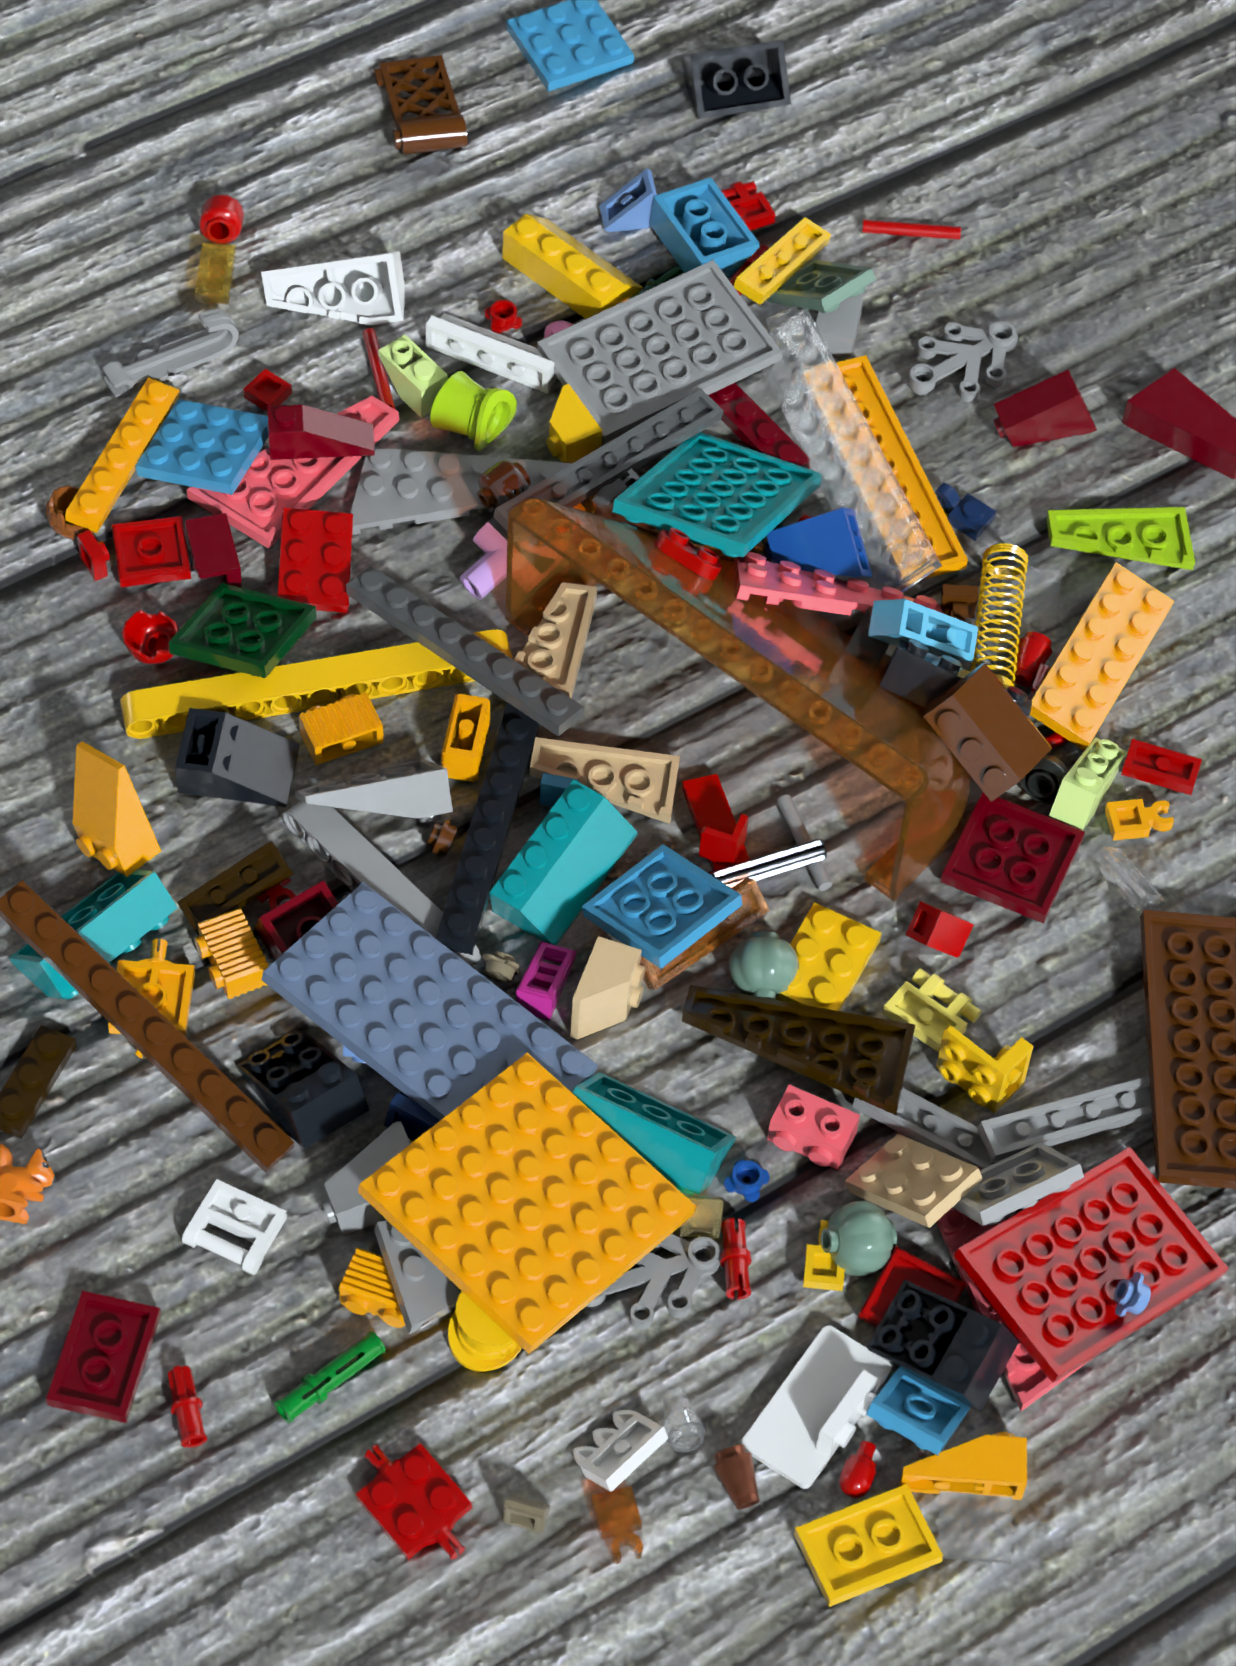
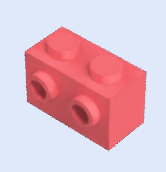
(813, 1127)

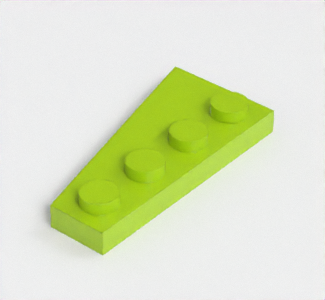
(1126, 533)

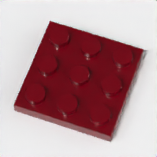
(1013, 857)

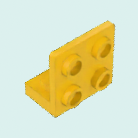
(985, 1079)

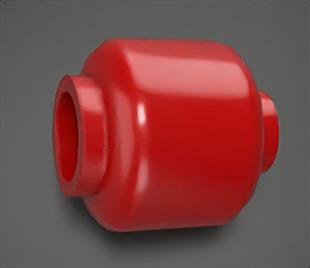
(221, 219)

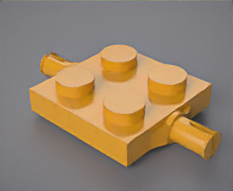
(163, 984)

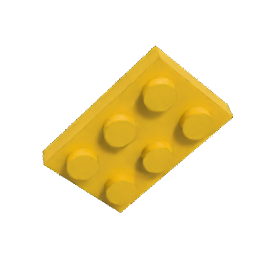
(830, 958)
(868, 1545)

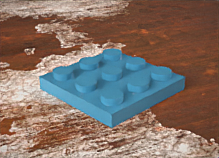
(569, 42)
(204, 447)
(662, 905)

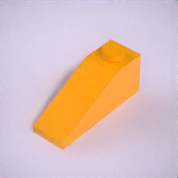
(980, 1466)

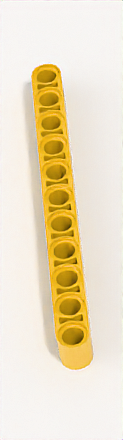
(296, 686)

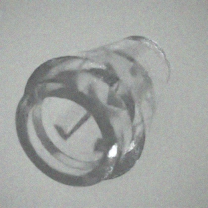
(682, 1422)

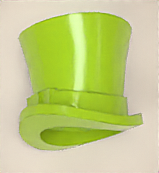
(472, 410)

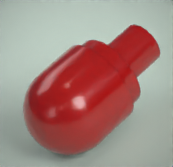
(858, 1471)

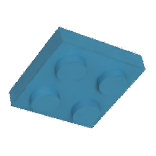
(918, 1411)

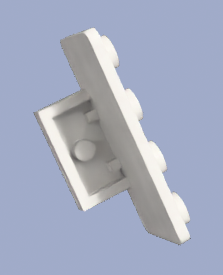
(817, 1407)

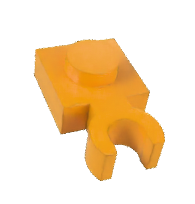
(1133, 820)

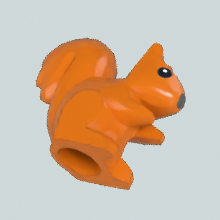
(21, 1184)

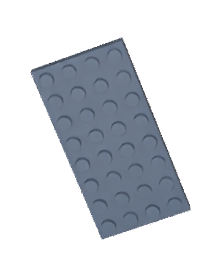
(413, 1006)

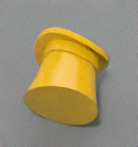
(477, 1339)

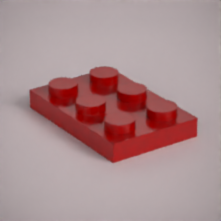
(315, 558)

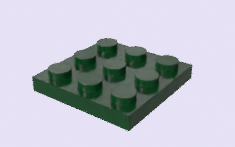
(242, 630)

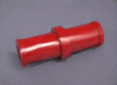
(735, 1258)

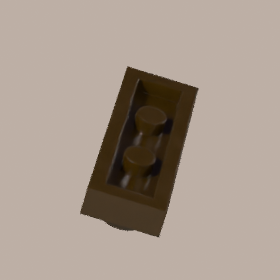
(236, 885)
(33, 1079)

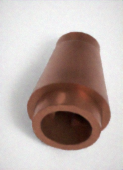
(737, 1475)

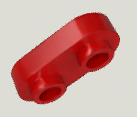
(700, 561)

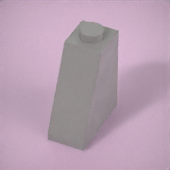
(344, 1201)

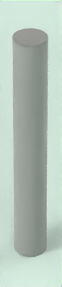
(801, 836)

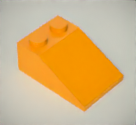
(109, 813)

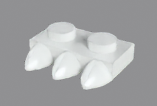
(619, 1449)

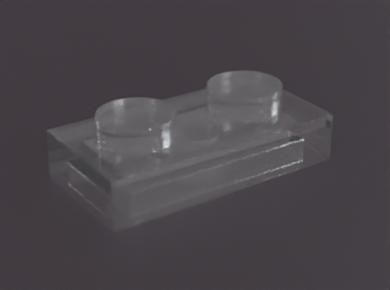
(1121, 871)

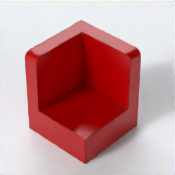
(722, 841)
(939, 929)

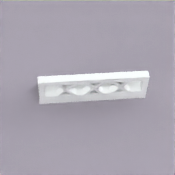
(490, 351)

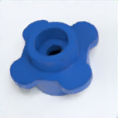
(749, 1170)

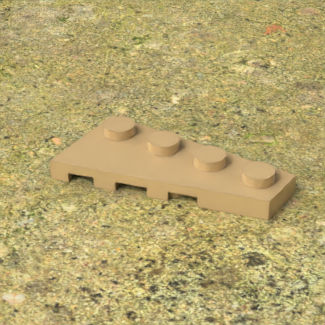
(561, 636)
(623, 776)

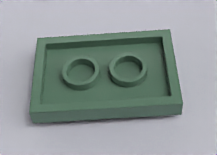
(823, 285)

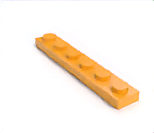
(121, 455)

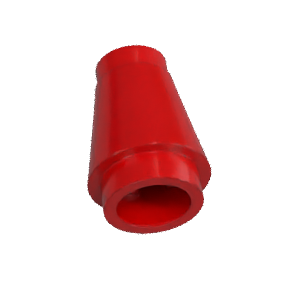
(1032, 651)

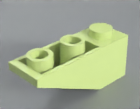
(1087, 783)

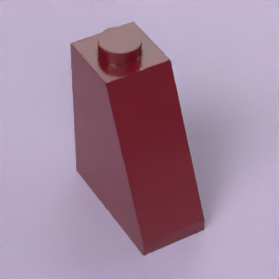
(1044, 412)

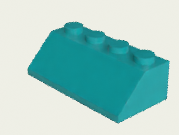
(562, 864)
(109, 921)
(667, 1138)

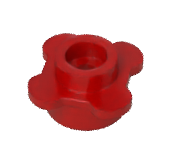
(503, 316)

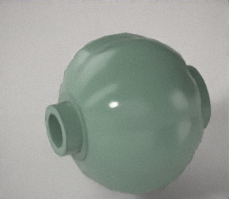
(763, 965)
(859, 1238)

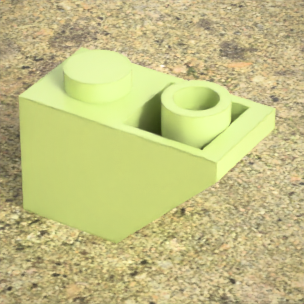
(412, 374)

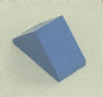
(630, 205)

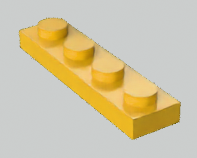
(782, 261)

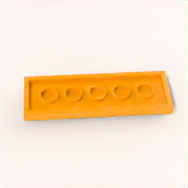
(1099, 656)

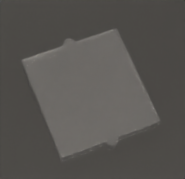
(1041, 595)
(975, 1527)

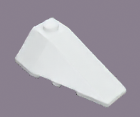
(347, 289)

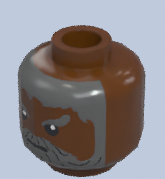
(502, 483)

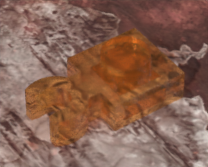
(617, 1518)

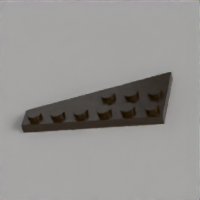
(837, 1048)

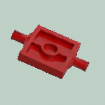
(414, 1501)

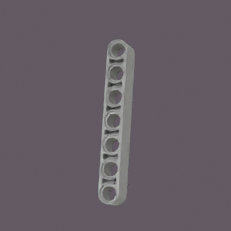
(358, 861)

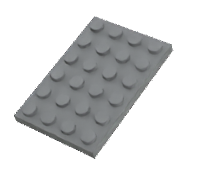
(660, 349)

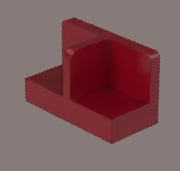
(214, 548)

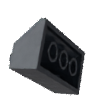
(924, 676)

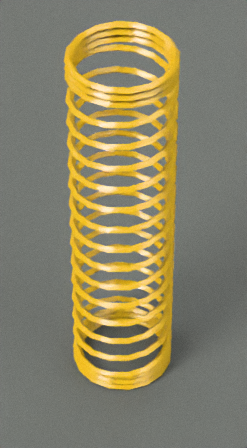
(996, 572)

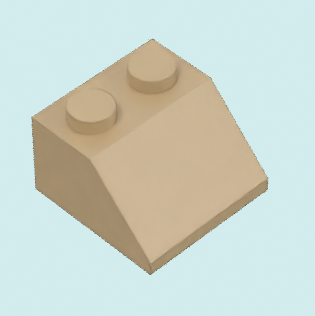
(607, 988)

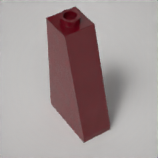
(1186, 421)

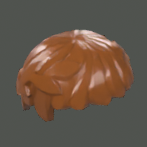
(56, 511)

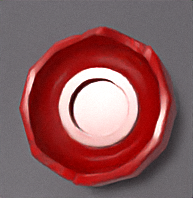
(149, 636)

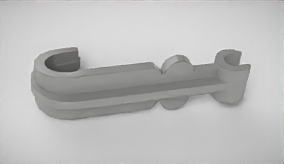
(175, 356)

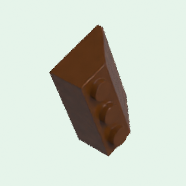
(987, 731)

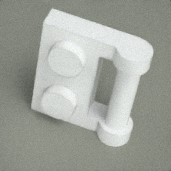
(240, 1215)

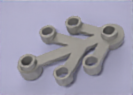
(998, 339)
(658, 1272)

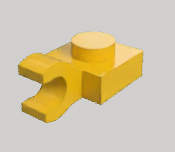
(820, 1268)

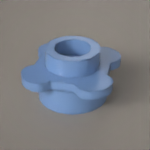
(1131, 1295)

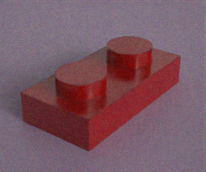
(1161, 767)

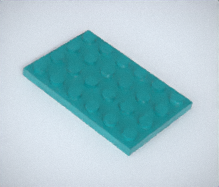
(717, 494)

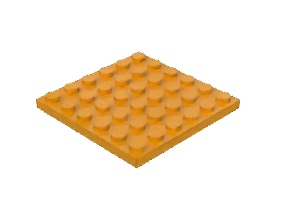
(527, 1201)

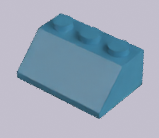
(702, 227)

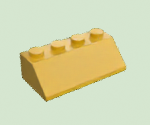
(565, 266)

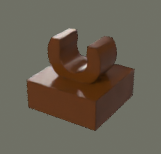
(959, 601)

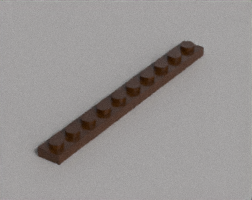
(144, 1027)

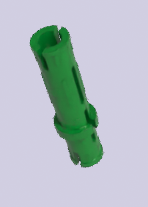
(293, 1405)

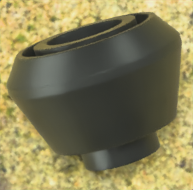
(1045, 779)

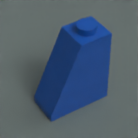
(822, 543)

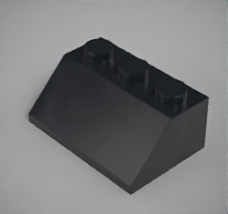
(737, 79)

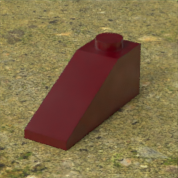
(315, 433)

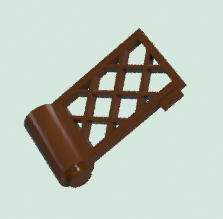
(428, 130)

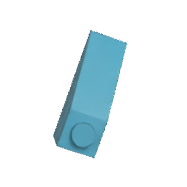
(908, 620)

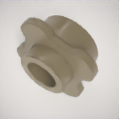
(500, 966)

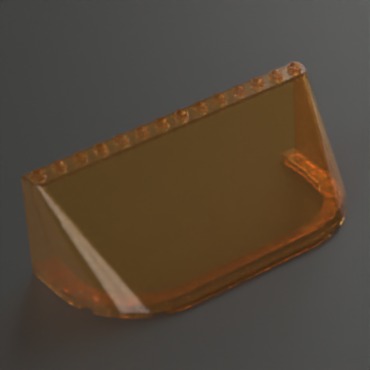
(773, 650)

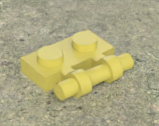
(930, 1017)

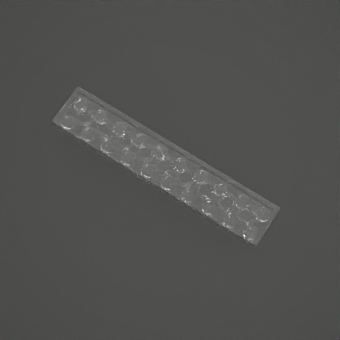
(847, 454)

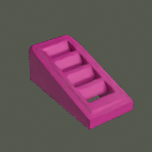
(539, 1000)

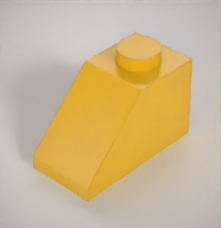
(572, 428)

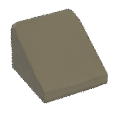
(525, 1513)

